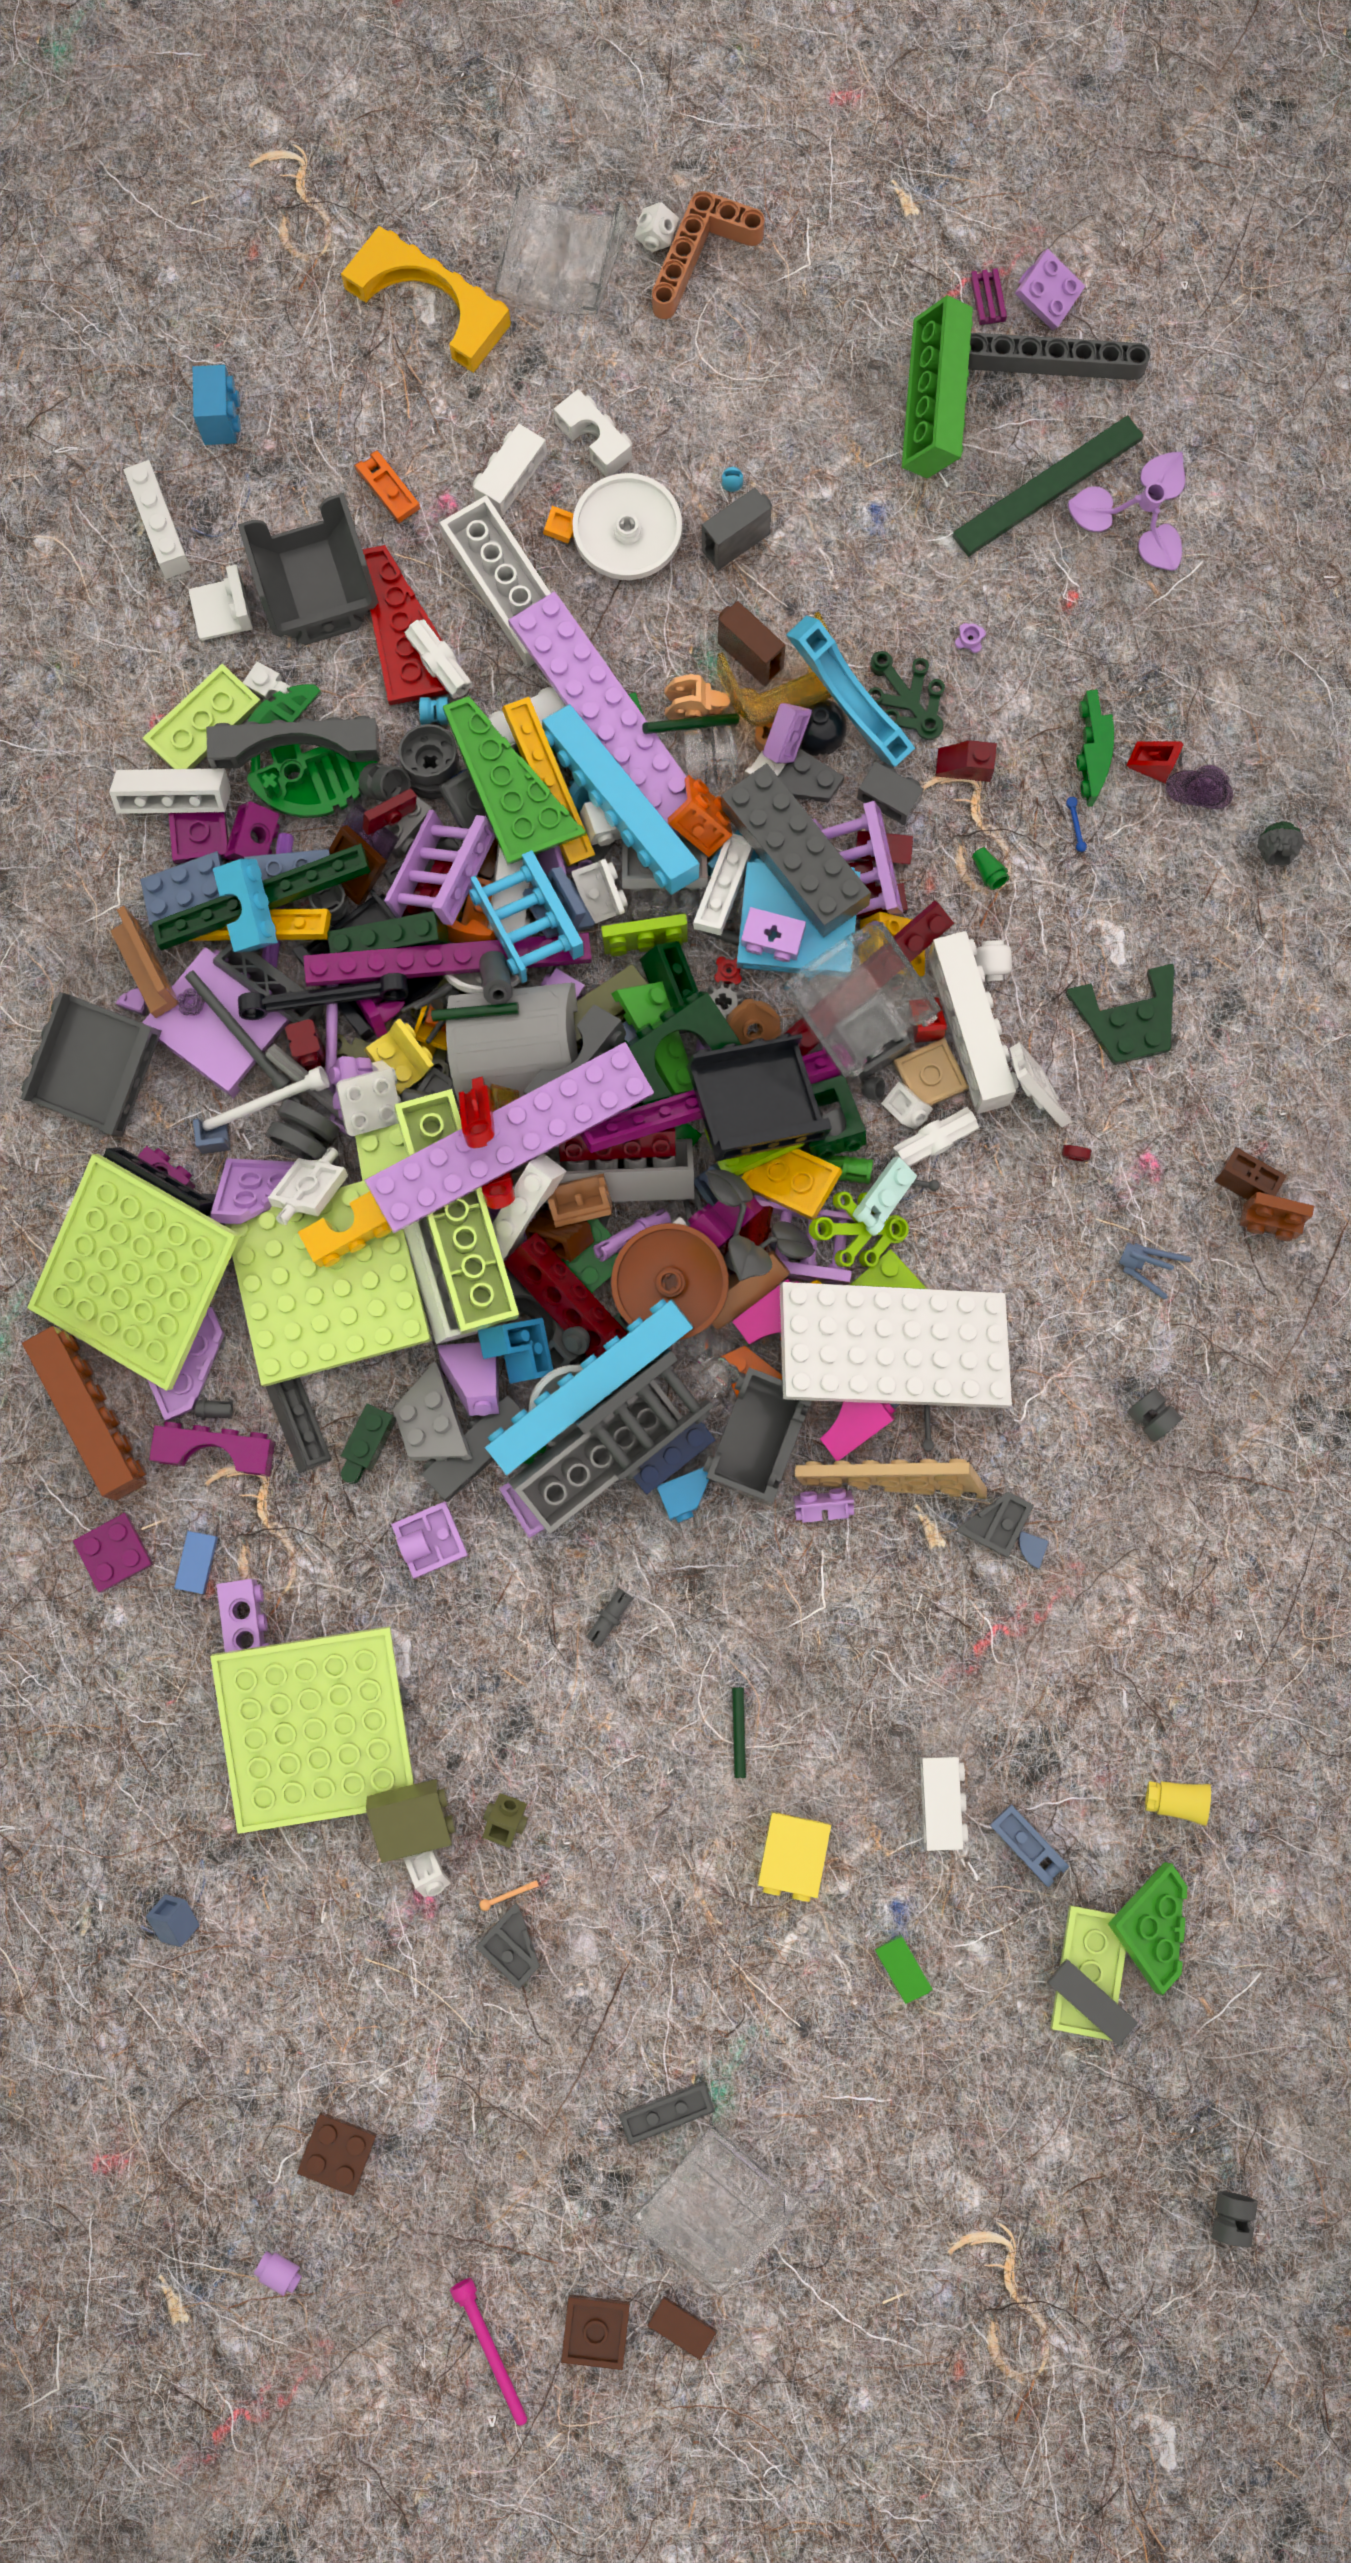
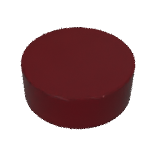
(1076, 1153)

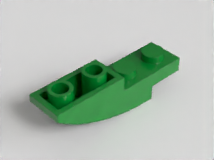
(1098, 747)

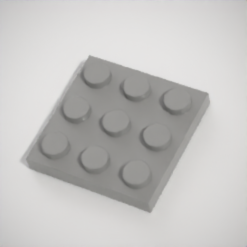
(638, 877)

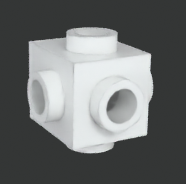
(656, 227)

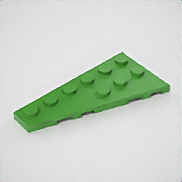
(512, 794)

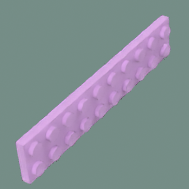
(600, 700)
(522, 1133)

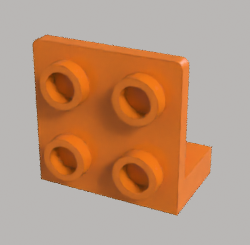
(701, 818)

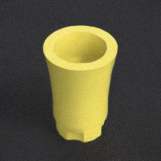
(1179, 1800)

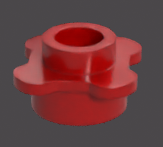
(728, 978)

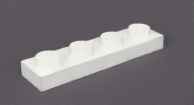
(723, 885)

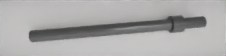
(279, 1080)

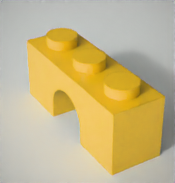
(327, 1246)

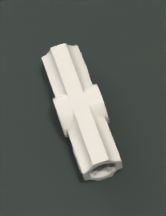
(438, 659)
(936, 1137)

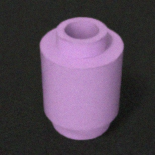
(278, 2273)

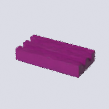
(985, 276)

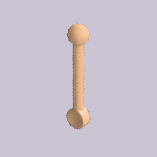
(486, 1904)

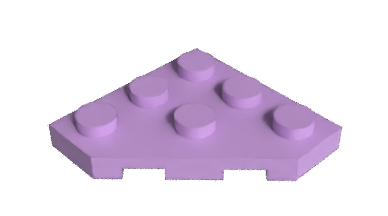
(246, 1189)
(194, 1370)

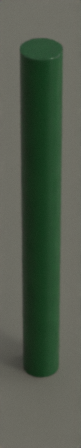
(690, 723)

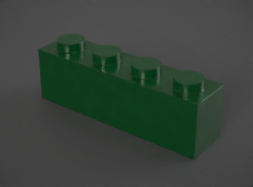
(394, 933)

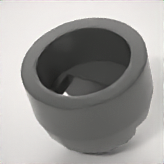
(874, 1088)

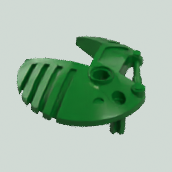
(324, 774)

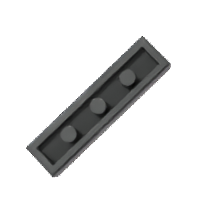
(299, 1424)

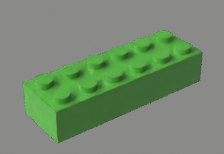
(937, 387)

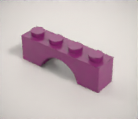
(176, 1445)

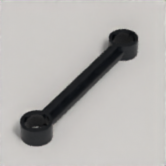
(257, 1005)

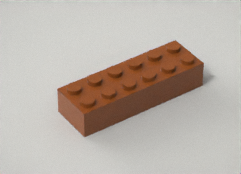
(85, 1413)

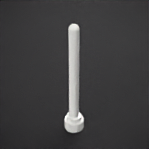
(315, 1080)

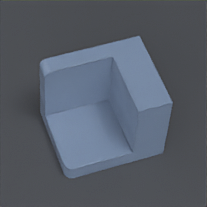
(211, 1141)
(172, 1920)

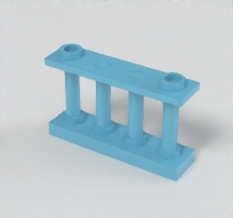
(542, 895)

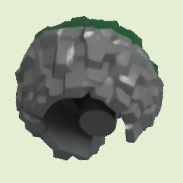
(1280, 843)

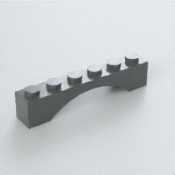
(237, 744)

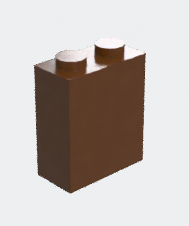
(750, 643)

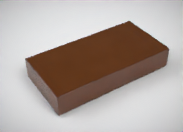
(681, 2327)

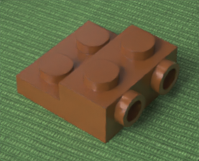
(1275, 1216)

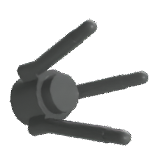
(438, 1000)

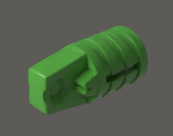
(853, 1168)

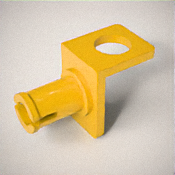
(423, 1031)

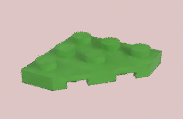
(1153, 1927)

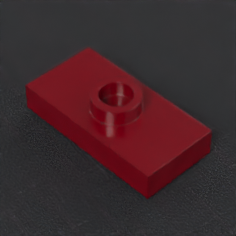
(389, 812)

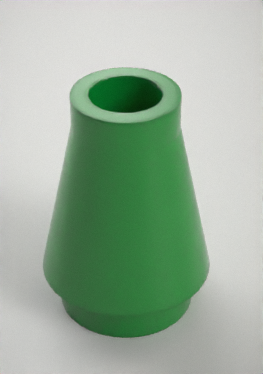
(990, 869)

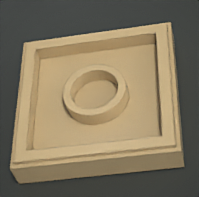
(932, 1073)

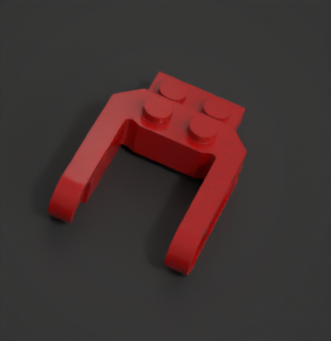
(478, 1129)

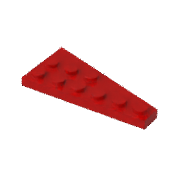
(397, 608)

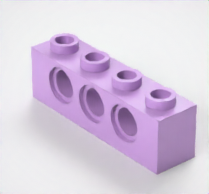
(230, 1597)

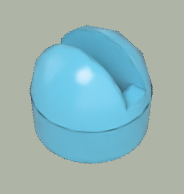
(732, 483)

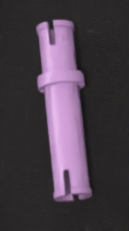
(615, 1243)

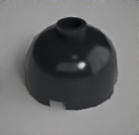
(825, 729)

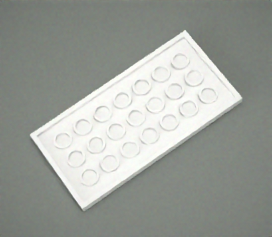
(894, 1345)

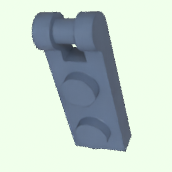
(1028, 1844)

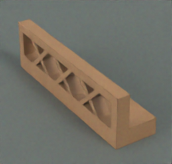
(143, 964)

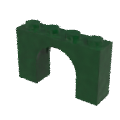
(695, 1015)

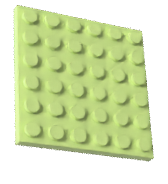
(133, 1271)
(324, 1316)
(311, 1727)

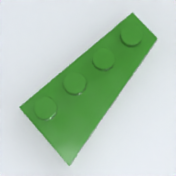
(643, 1006)

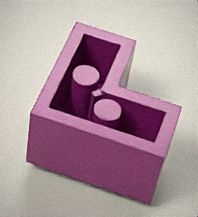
(720, 1220)

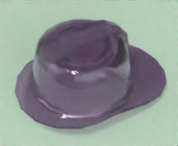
(1203, 787)

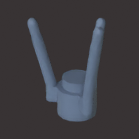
(1135, 1257)

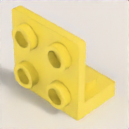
(403, 1053)

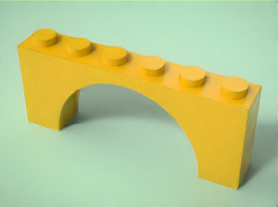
(390, 260)

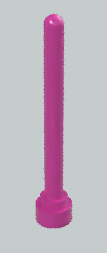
(465, 2295)

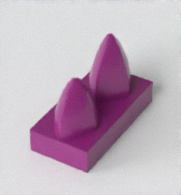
(379, 1013)

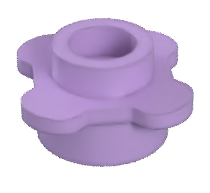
(970, 630)

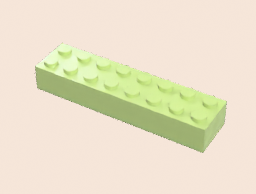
(463, 1228)

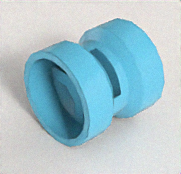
(429, 708)

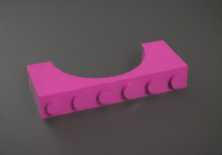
(856, 1419)

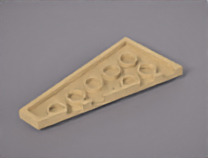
(899, 1476)

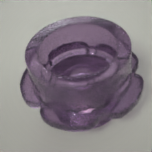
(190, 1009)

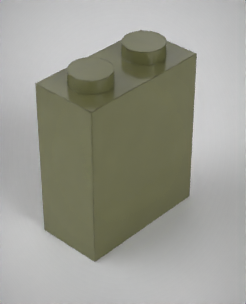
(410, 1820)

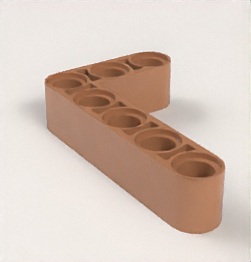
(691, 244)

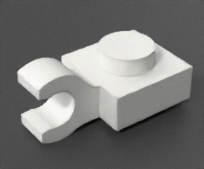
(264, 681)

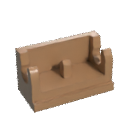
(580, 1200)

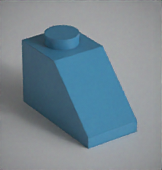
(683, 1494)

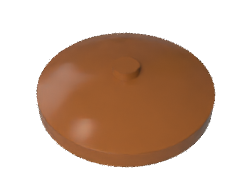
(667, 1265)

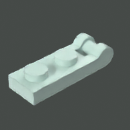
(884, 1195)

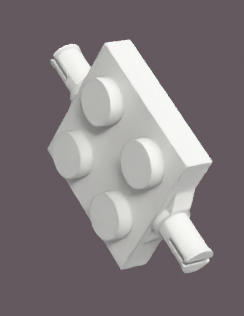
(308, 1186)

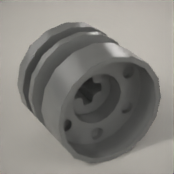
(429, 759)

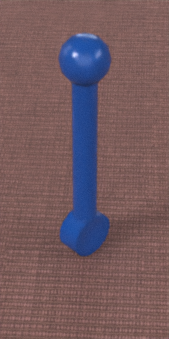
(1071, 803)

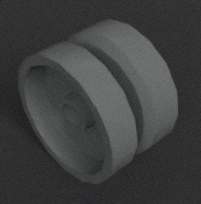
(302, 1131)

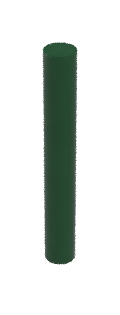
(475, 1011)
(739, 1732)

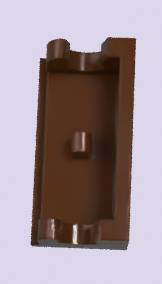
(1249, 1175)

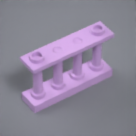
(877, 847)
(456, 882)
(807, 1268)

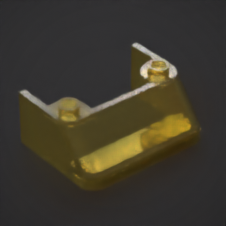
(762, 708)

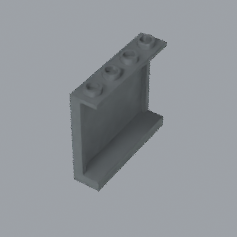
(90, 1064)

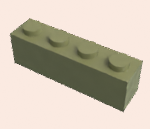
(602, 997)

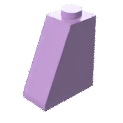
(472, 1377)

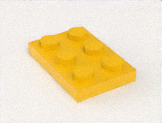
(795, 1182)

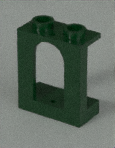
(854, 1135)

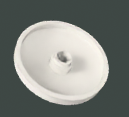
(627, 526)

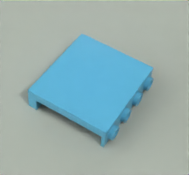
(767, 894)

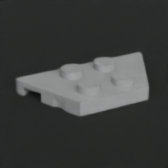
(430, 1420)

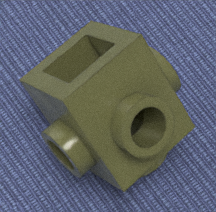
(505, 1814)

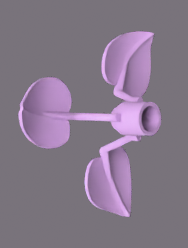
(1162, 481)

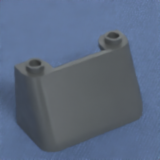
(757, 1438)

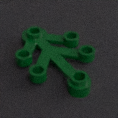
(908, 698)

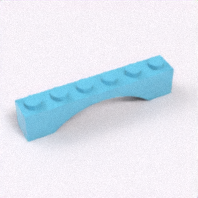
(869, 718)

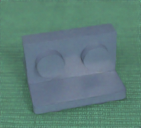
(570, 900)

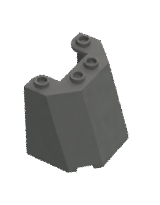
(311, 576)

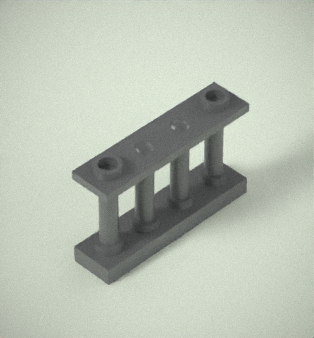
(640, 1385)

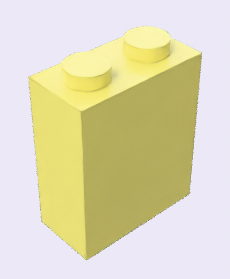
(793, 1856)

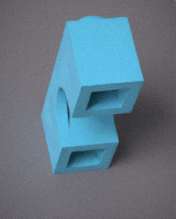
(254, 926)

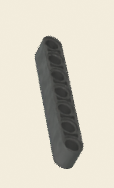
(1066, 349)

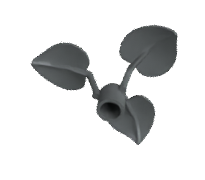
(743, 1254)

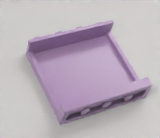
(204, 1038)

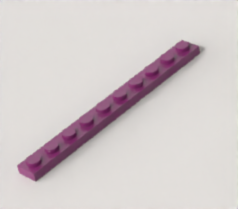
(424, 960)
(676, 1111)

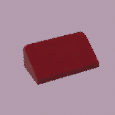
(899, 846)

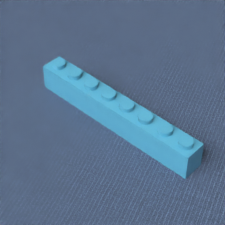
(620, 800)
(589, 1386)

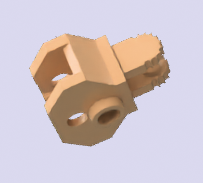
(693, 698)

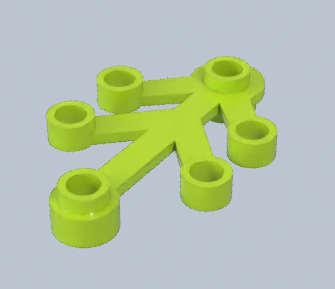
(829, 1229)

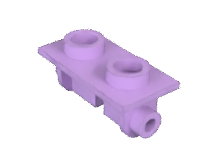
(835, 1502)

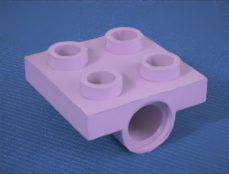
(1049, 289)
(429, 1540)

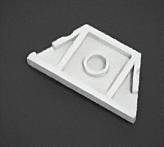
(1037, 1083)

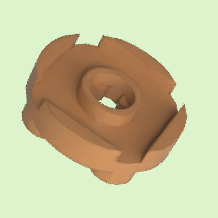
(754, 1012)

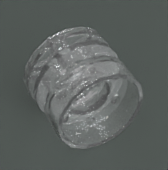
(711, 756)

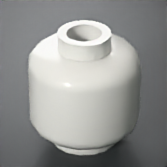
(994, 959)

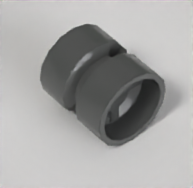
(383, 781)
(334, 899)
(1160, 1424)
(1234, 2219)

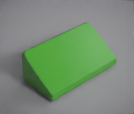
(903, 1969)

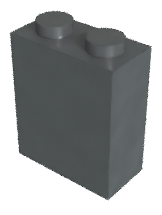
(736, 528)

